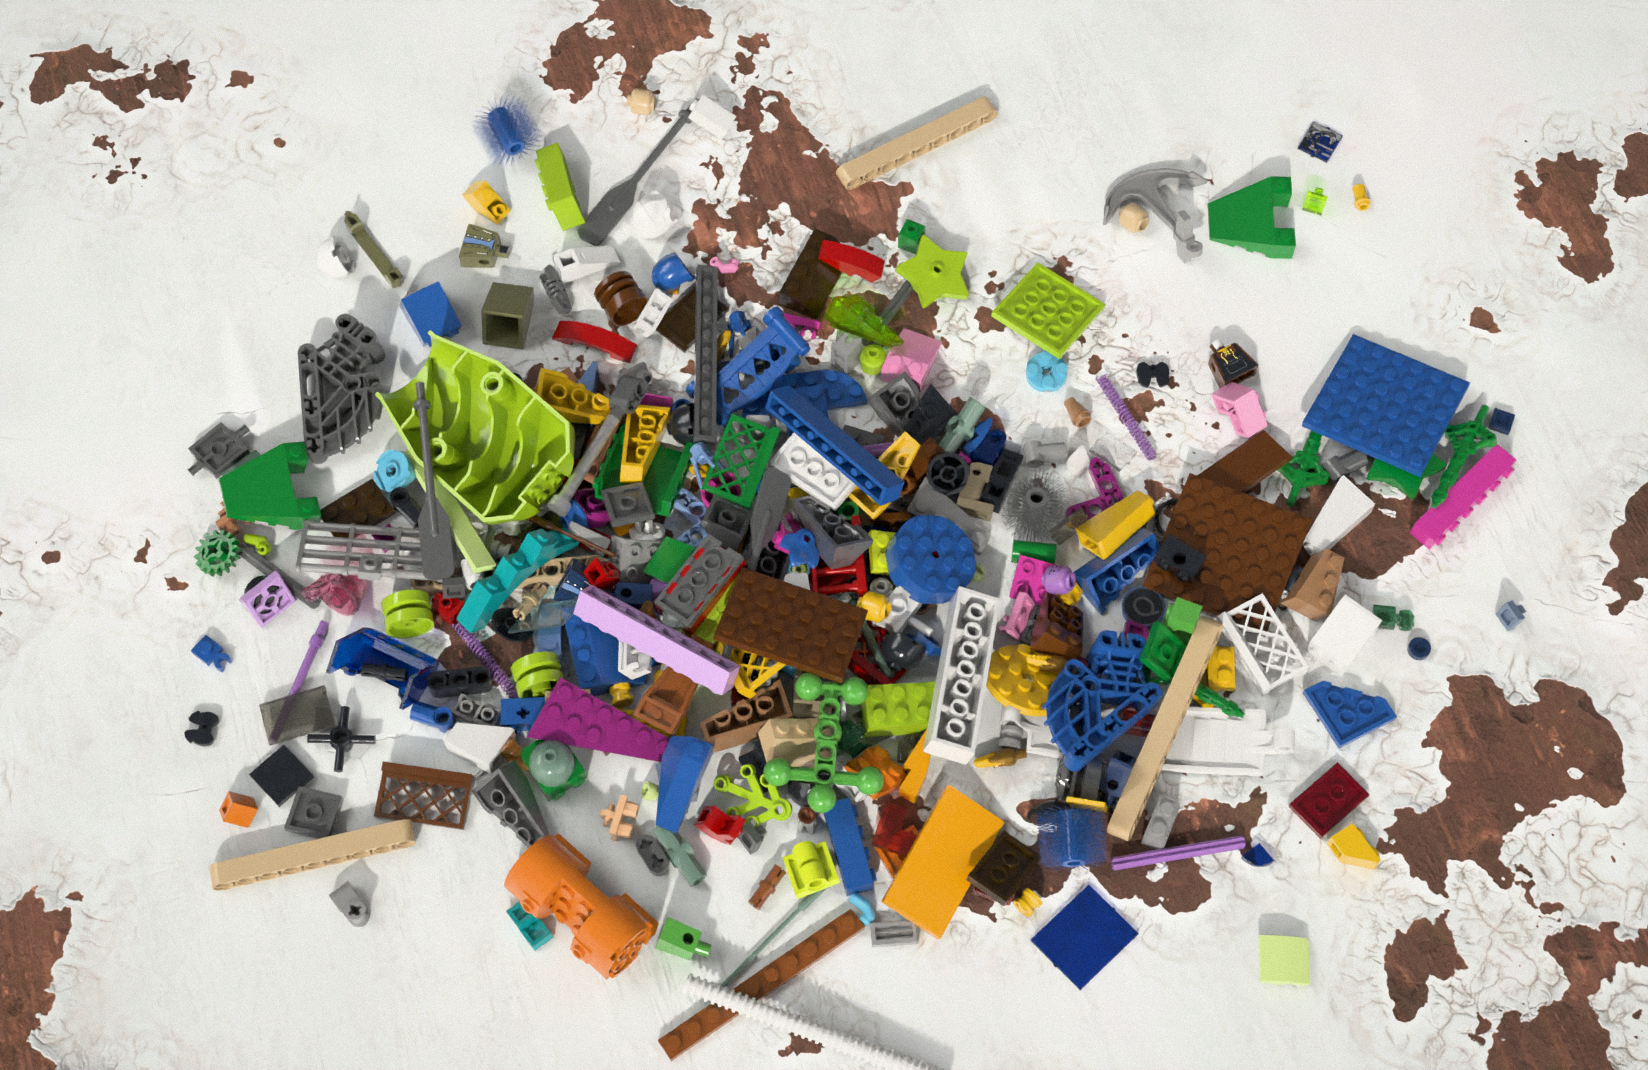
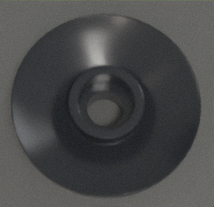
(503, 620)

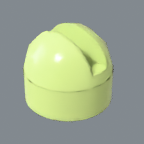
(978, 577)
(649, 791)

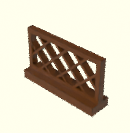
(431, 777)

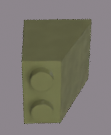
(507, 315)

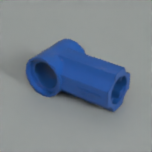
(432, 715)

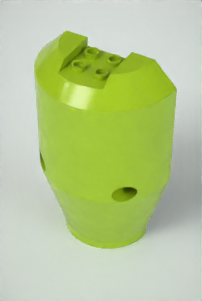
(485, 433)

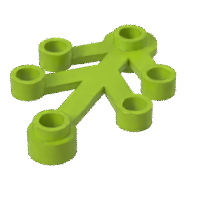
(755, 797)

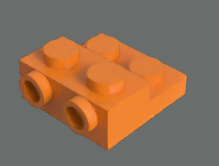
(879, 758)

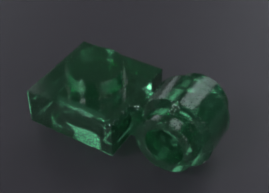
(1388, 615)

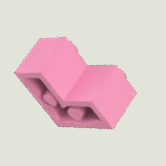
(1242, 407)

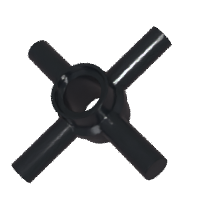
(345, 746)

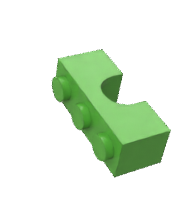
(1182, 618)

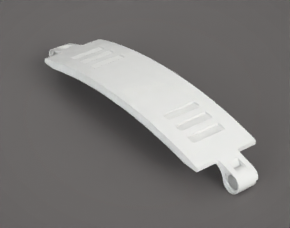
(1204, 744)

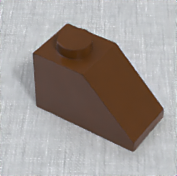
(924, 455)

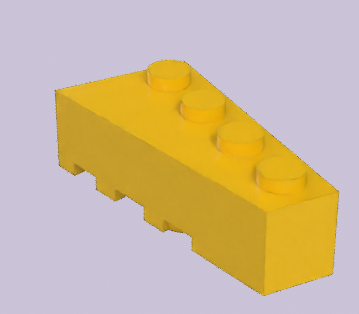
(641, 441)

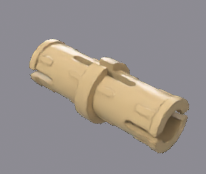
(530, 601)

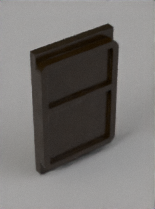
(679, 321)

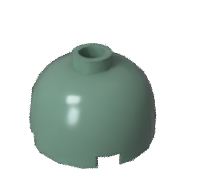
(551, 763)

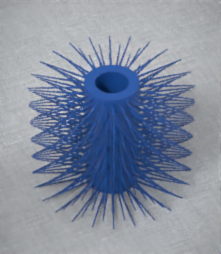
(507, 130)
(1071, 838)

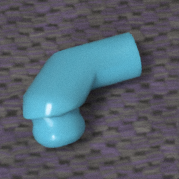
(865, 907)

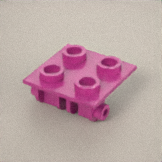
(1028, 579)

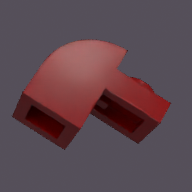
(719, 825)

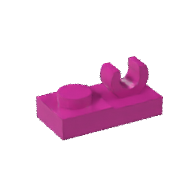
(808, 323)

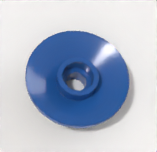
(575, 514)

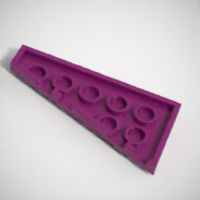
(590, 723)

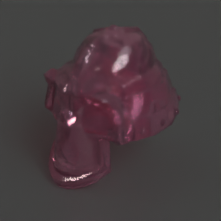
(338, 592)

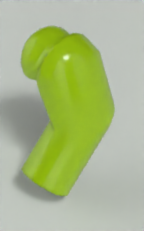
(260, 542)

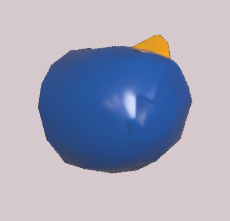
(670, 273)

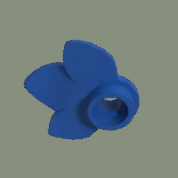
(799, 549)

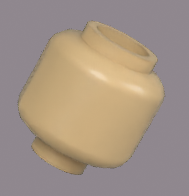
(641, 101)
(1133, 218)

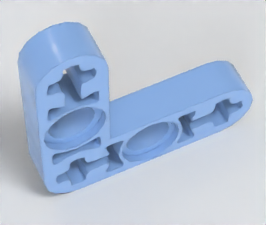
(692, 503)

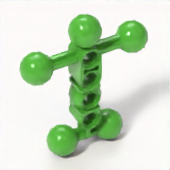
(821, 796)

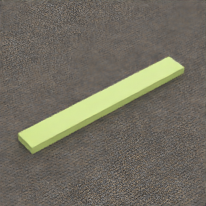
(460, 526)

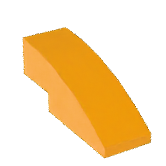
(916, 769)

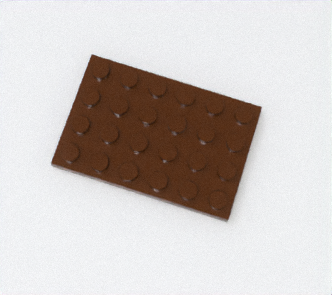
(791, 625)

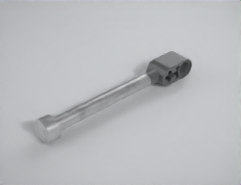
(623, 400)

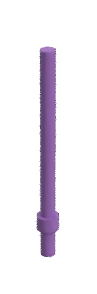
(315, 643)

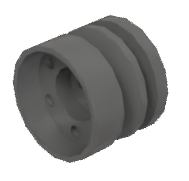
(1084, 780)

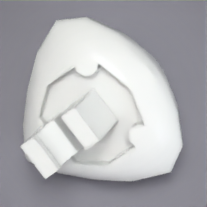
(648, 531)

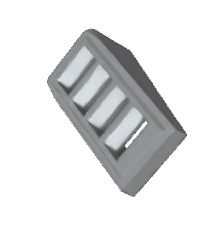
(590, 536)

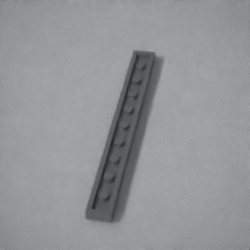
(705, 354)

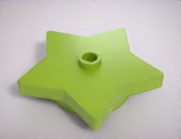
(935, 272)

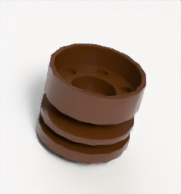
(620, 298)

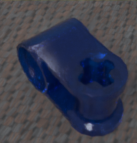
(990, 451)

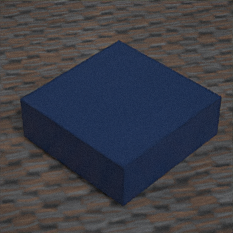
(1501, 421)

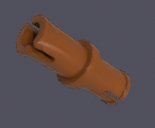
(767, 887)

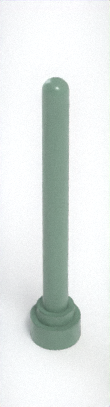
(871, 640)

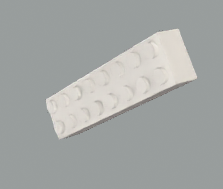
(962, 676)

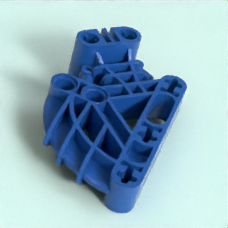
(1119, 665)

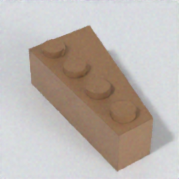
(745, 720)

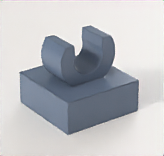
(1511, 615)

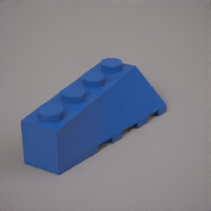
(1105, 578)

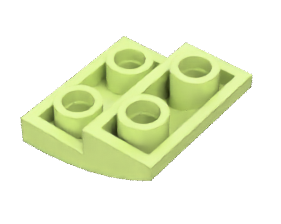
(1284, 960)

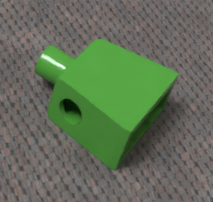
(673, 937)

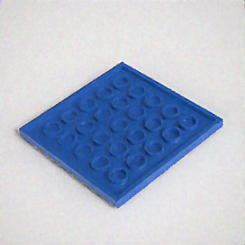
(1386, 405)

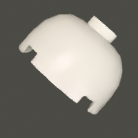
(333, 258)

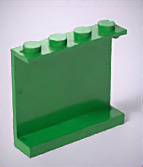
(662, 480)

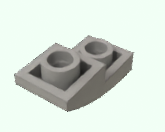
(475, 711)

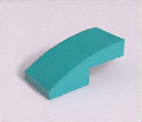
(530, 927)

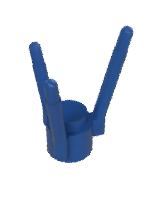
(738, 323)

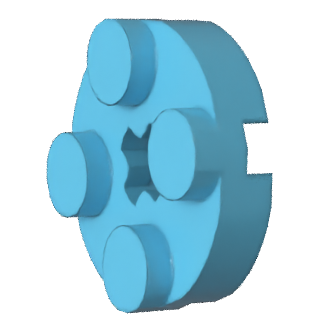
(1046, 382)
(404, 470)

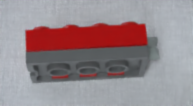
(699, 585)

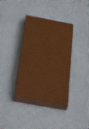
(1248, 463)

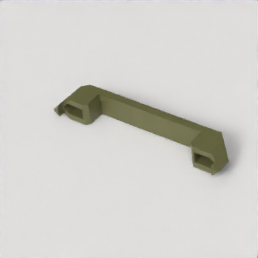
(356, 228)

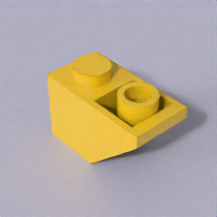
(486, 201)
(1353, 849)

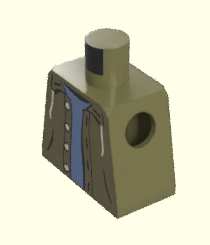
(481, 248)

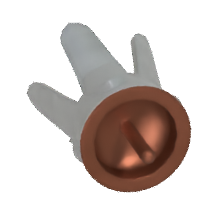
(807, 818)

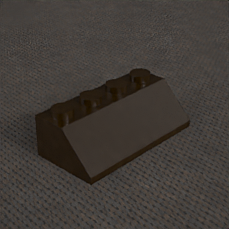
(810, 279)

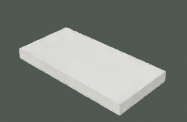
(812, 472)

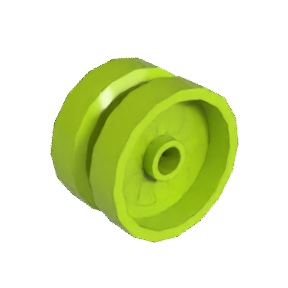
(407, 614)
(536, 674)

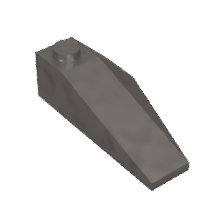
(835, 538)
(511, 800)

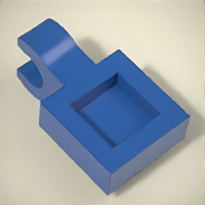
(930, 643)

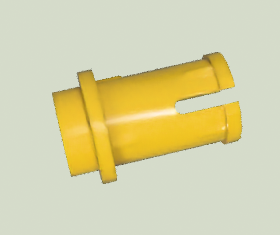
(1361, 201)

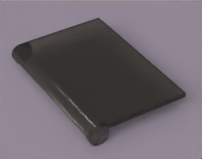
(297, 715)

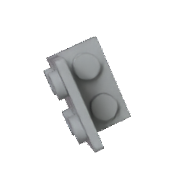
(632, 558)

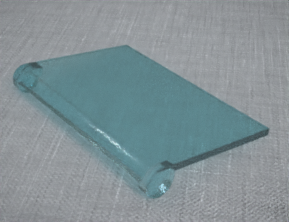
(546, 616)

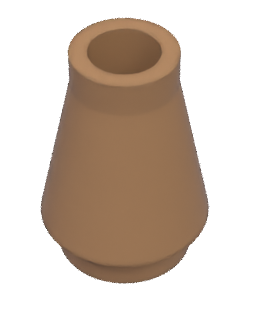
(1078, 414)

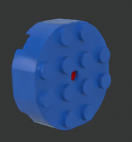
(930, 559)

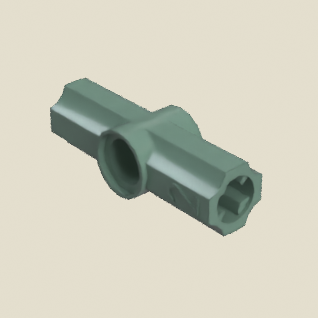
(961, 427)
(681, 855)

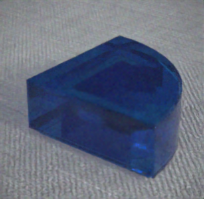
(1257, 857)

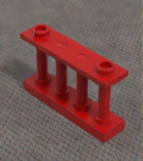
(856, 568)

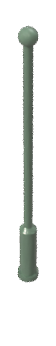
(802, 906)

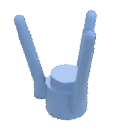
(702, 455)

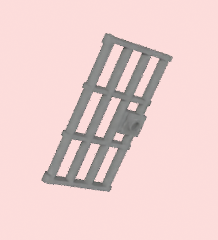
(370, 564)

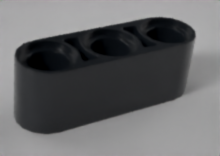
(450, 677)

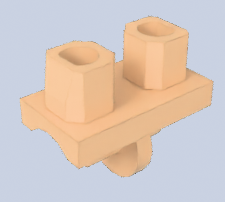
(618, 827)

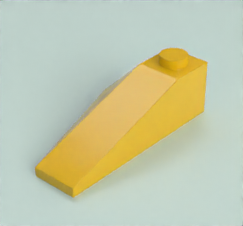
(571, 399)

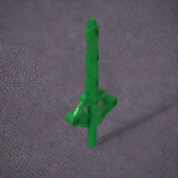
(1463, 447)
(1306, 460)
(1204, 693)

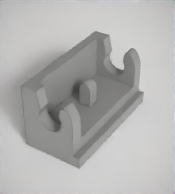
(845, 356)

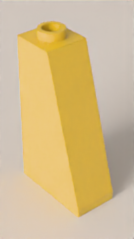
(1116, 524)

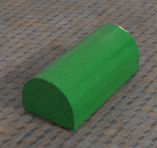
(1035, 550)

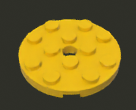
(1007, 682)

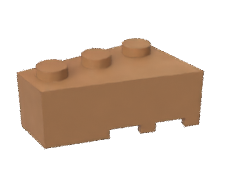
(1317, 586)

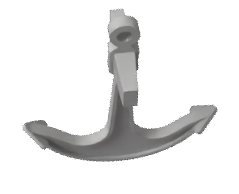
(1145, 187)

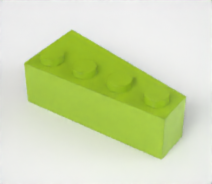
(558, 186)

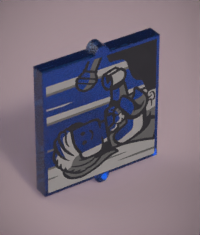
(1320, 142)

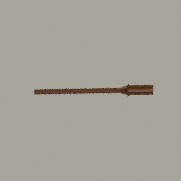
(548, 525)

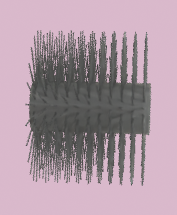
(1034, 506)

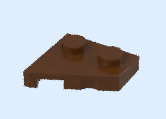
(891, 520)

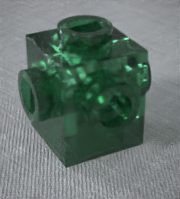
(852, 738)

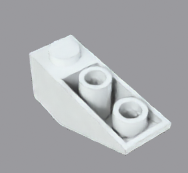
(584, 261)

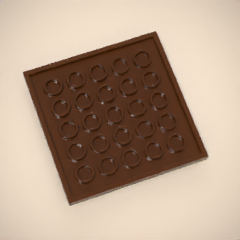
(1246, 548)

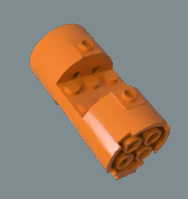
(605, 929)

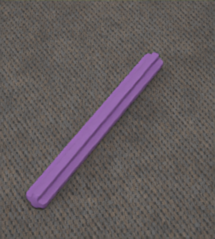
(1178, 852)

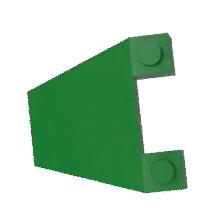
(1248, 219)
(265, 491)

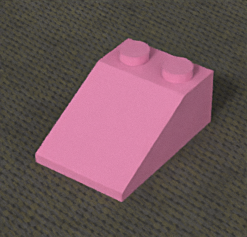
(913, 356)

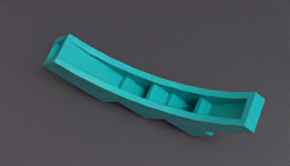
(511, 571)

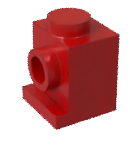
(607, 573)
(447, 613)

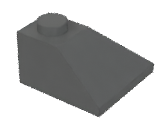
(726, 521)

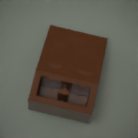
(1058, 629)

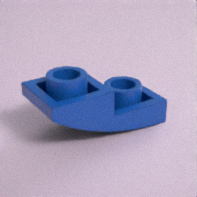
(981, 431)

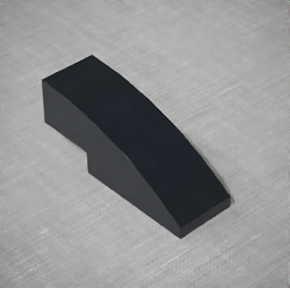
(1002, 474)

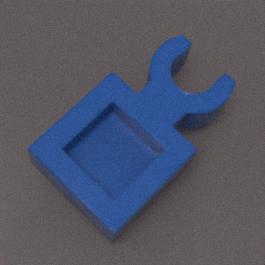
(209, 651)

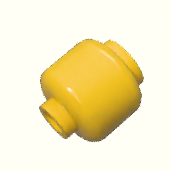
(877, 606)

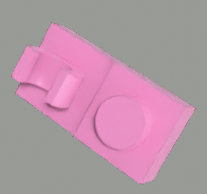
(1019, 617)

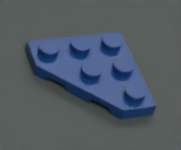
(1347, 711)

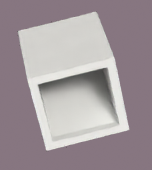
(1344, 635)

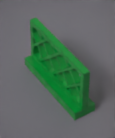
(758, 467)

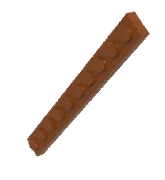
(763, 983)

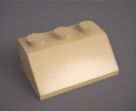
(792, 741)

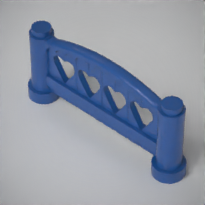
(777, 333)

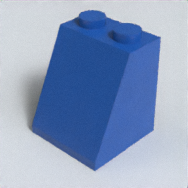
(431, 311)

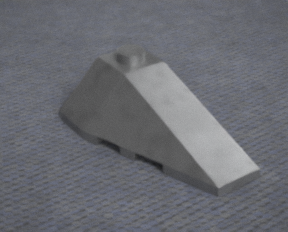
(896, 403)

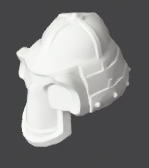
(654, 215)

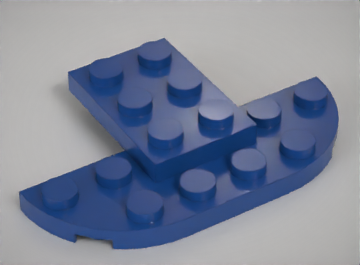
(821, 388)

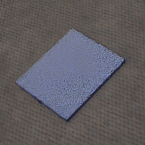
(1084, 937)

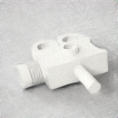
(902, 608)

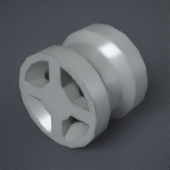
(499, 550)
(1011, 737)

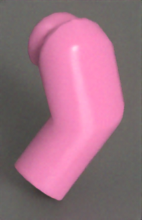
(730, 267)

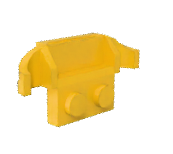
(1219, 673)

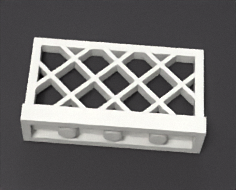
(1244, 652)

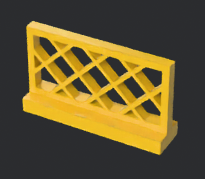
(743, 680)

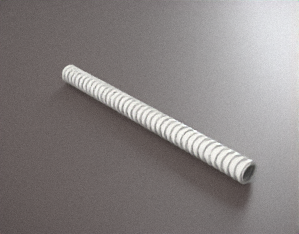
(801, 1026)

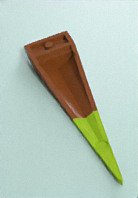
(673, 692)

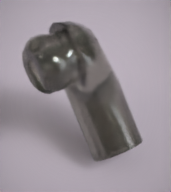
(905, 745)

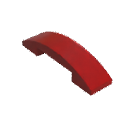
(596, 338)

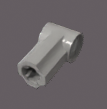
(1037, 453)

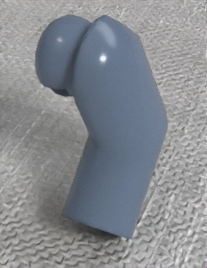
(1293, 577)

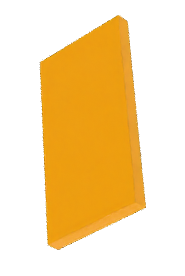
(940, 860)

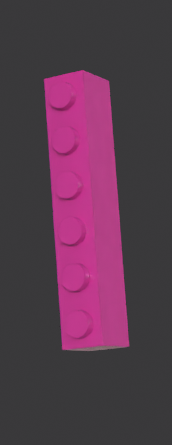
(1463, 497)

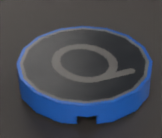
(1143, 606)

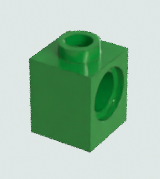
(910, 235)

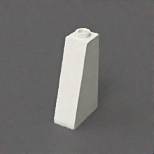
(1339, 515)

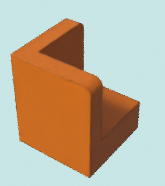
(238, 809)

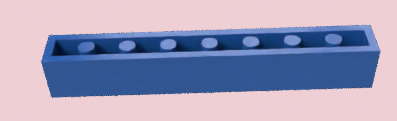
(834, 445)

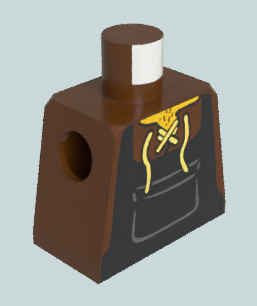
(1230, 364)

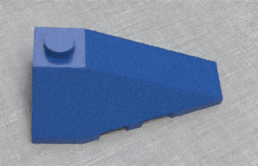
(680, 776)

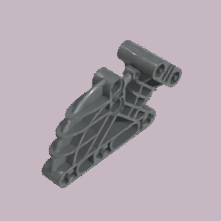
(352, 347)

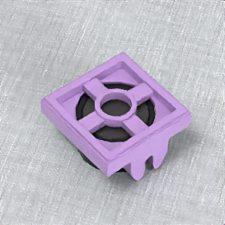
(266, 598)

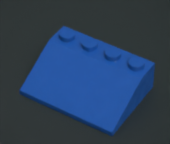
(596, 657)

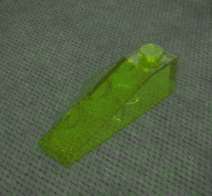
(858, 318)

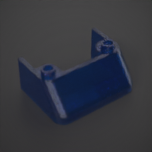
(378, 648)

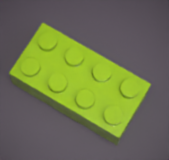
(897, 709)

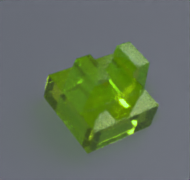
(1315, 202)

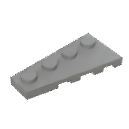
(937, 504)

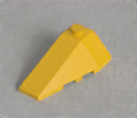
(898, 460)

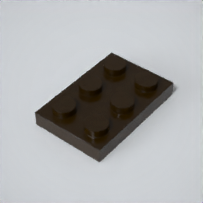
(360, 506)
(1003, 868)

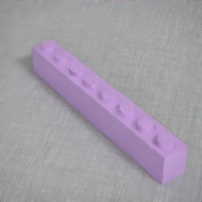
(656, 640)

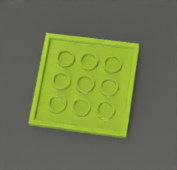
(1048, 310)

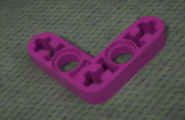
(1105, 499)

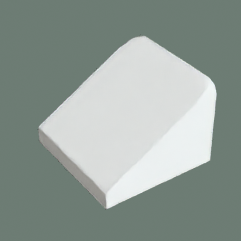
(1078, 461)

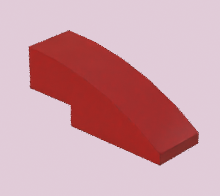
(852, 260)

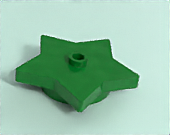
(1401, 479)

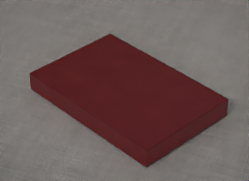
(1329, 800)

